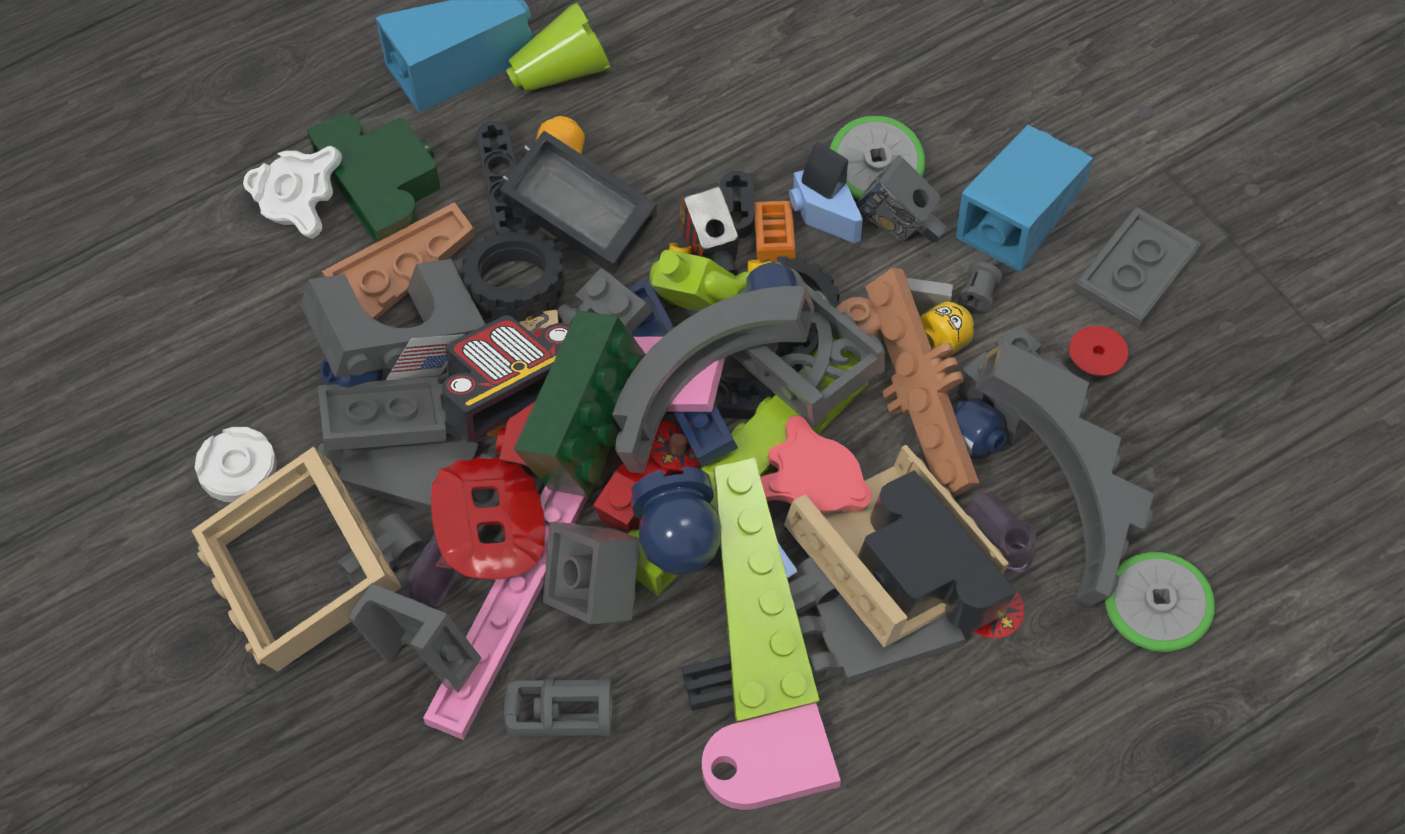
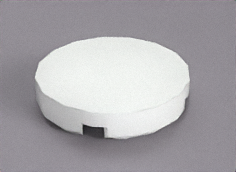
(234, 463)

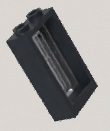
(577, 201)

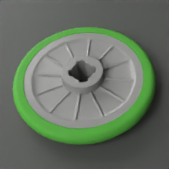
(874, 138)
(1162, 626)

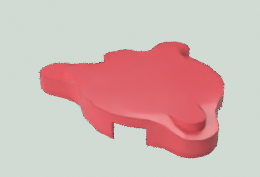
(815, 468)

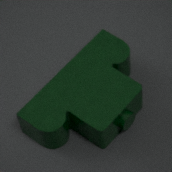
(379, 171)

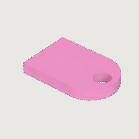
(774, 759)

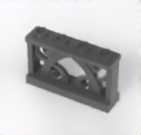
(802, 388)

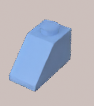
(835, 216)

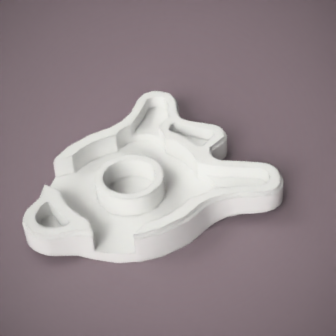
(293, 187)

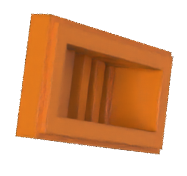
(774, 236)

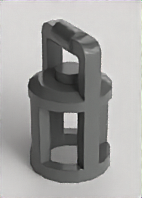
(549, 708)

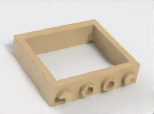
(255, 506)

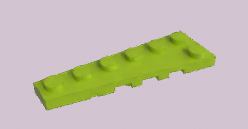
(763, 629)

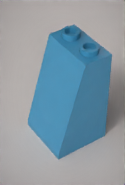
(451, 45)
(1021, 196)

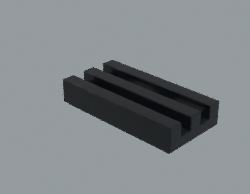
(704, 669)

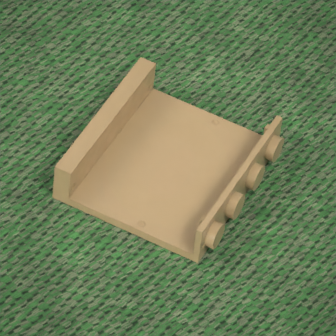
(838, 537)

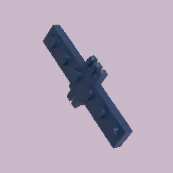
(703, 430)

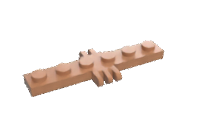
(922, 382)

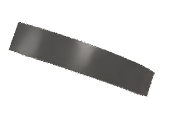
(695, 344)

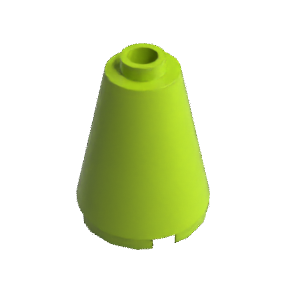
(558, 53)

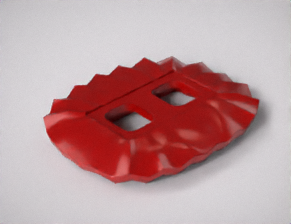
(457, 518)

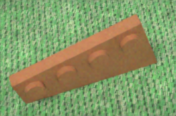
(385, 268)

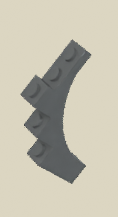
(1053, 407)

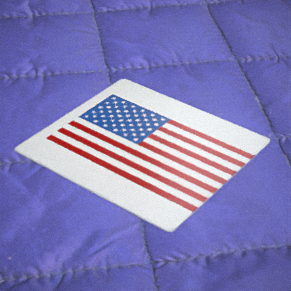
(422, 358)

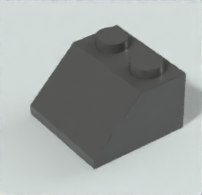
(591, 572)

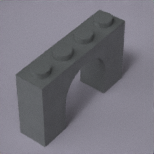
(360, 344)

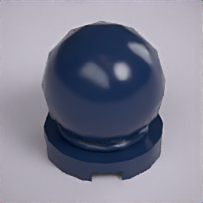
(677, 521)

